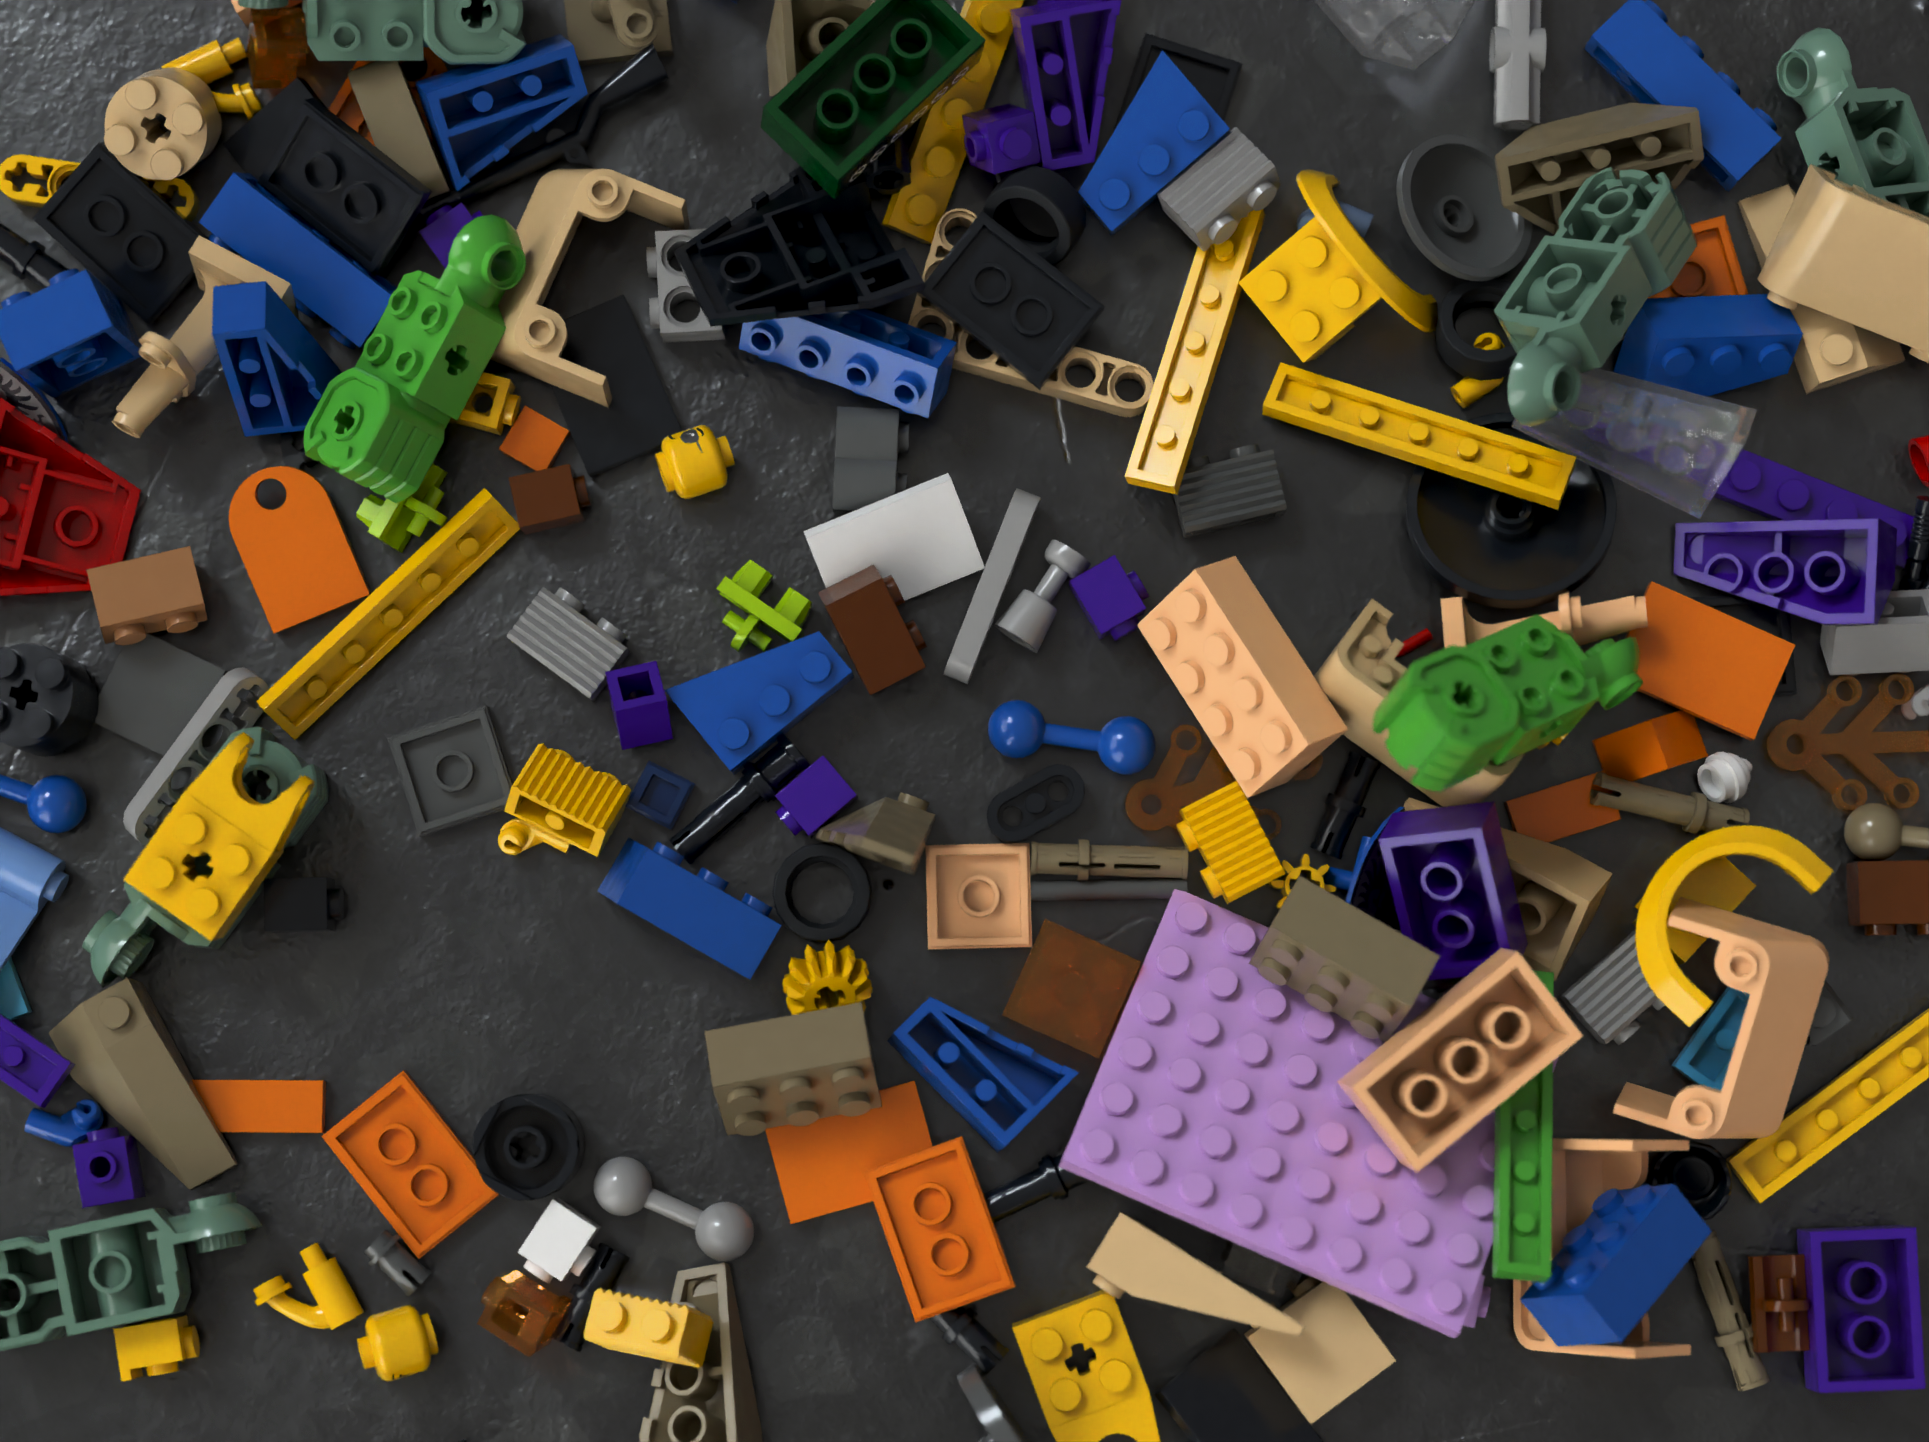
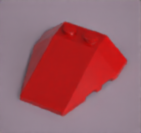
(56, 510)

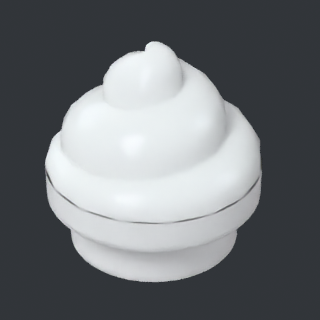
(1724, 777)

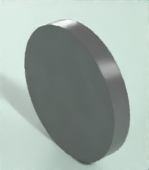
(990, 1407)

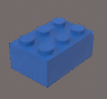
(67, 332)
(1616, 1265)

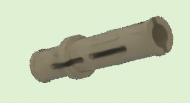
(1690, 811)
(1108, 860)
(1730, 1320)

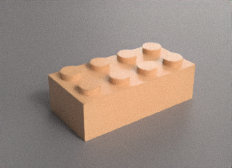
(1241, 676)
(1460, 1059)

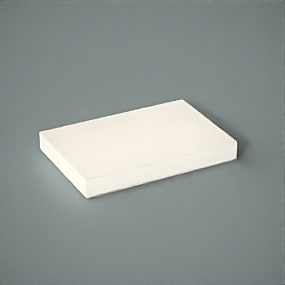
(909, 535)

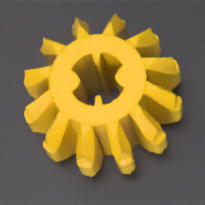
(826, 980)

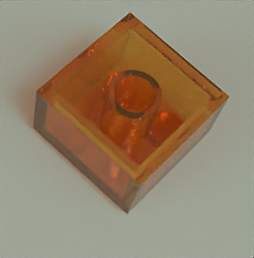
(1071, 988)

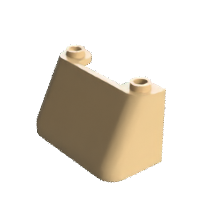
(1853, 260)
(1357, 681)

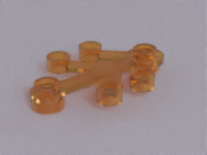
(1854, 743)
(1207, 781)

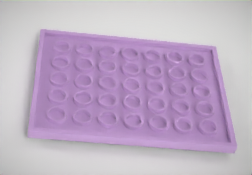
(1235, 1121)

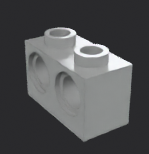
(674, 289)

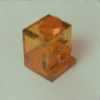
(276, 46)
(513, 1324)

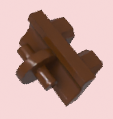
(1779, 1303)

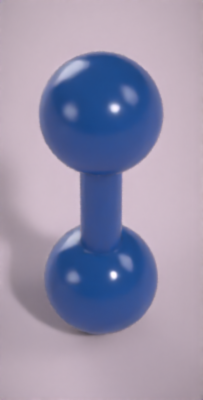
(1122, 744)
(52, 803)

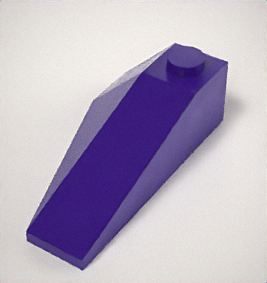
(1804, 567)

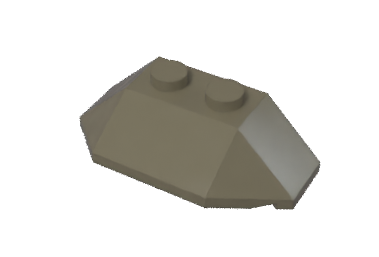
(1553, 159)

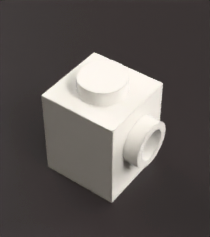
(559, 1243)

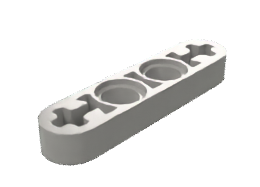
(992, 586)
(189, 751)

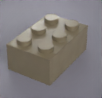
(1343, 960)
(793, 1069)

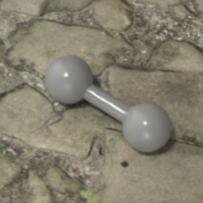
(721, 1230)

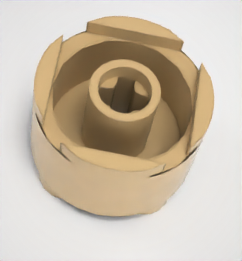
(136, 134)

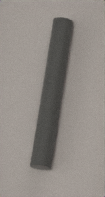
(1106, 889)

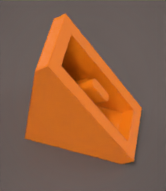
(1651, 746)

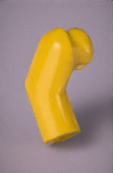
(1471, 389)
(519, 836)

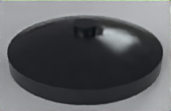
(1504, 546)

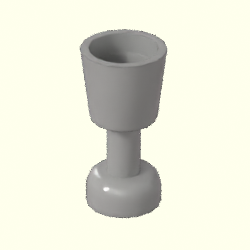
(1032, 612)

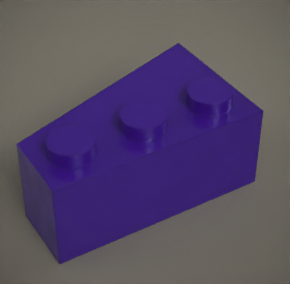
(1064, 73)

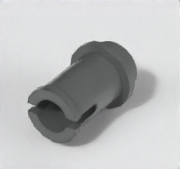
(394, 1259)

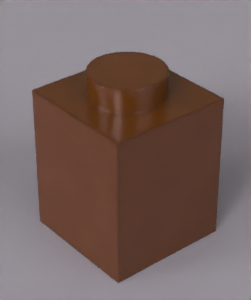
(549, 498)

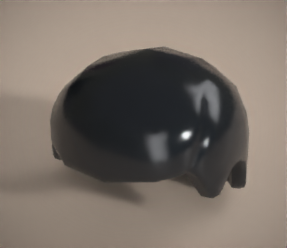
(1699, 1175)

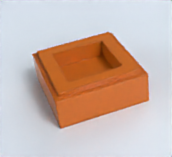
(534, 440)

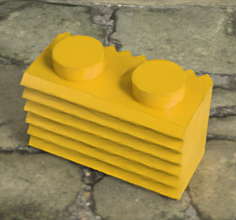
(568, 799)
(1230, 843)
(648, 1327)

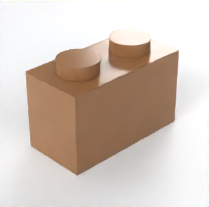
(147, 596)

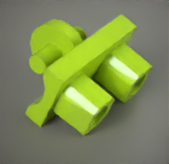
(397, 521)
(744, 593)

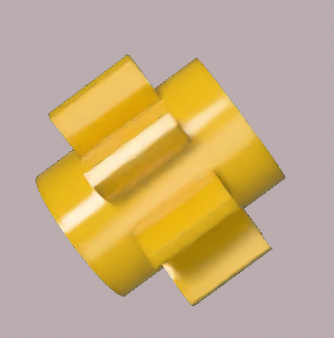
(1292, 874)

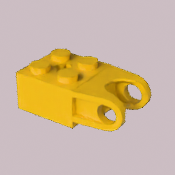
(232, 828)
(1093, 1401)

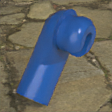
(70, 1127)

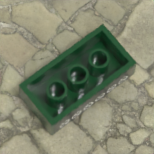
(870, 87)

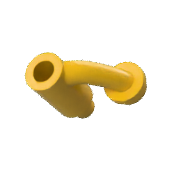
(215, 62)
(327, 1284)

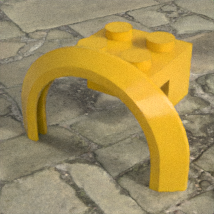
(1328, 278)
(1706, 876)

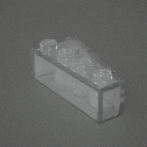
(1650, 436)

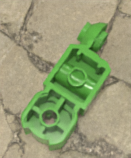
(418, 365)
(1499, 699)

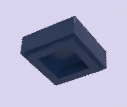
(660, 795)

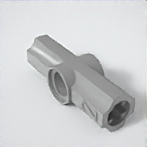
(1517, 61)

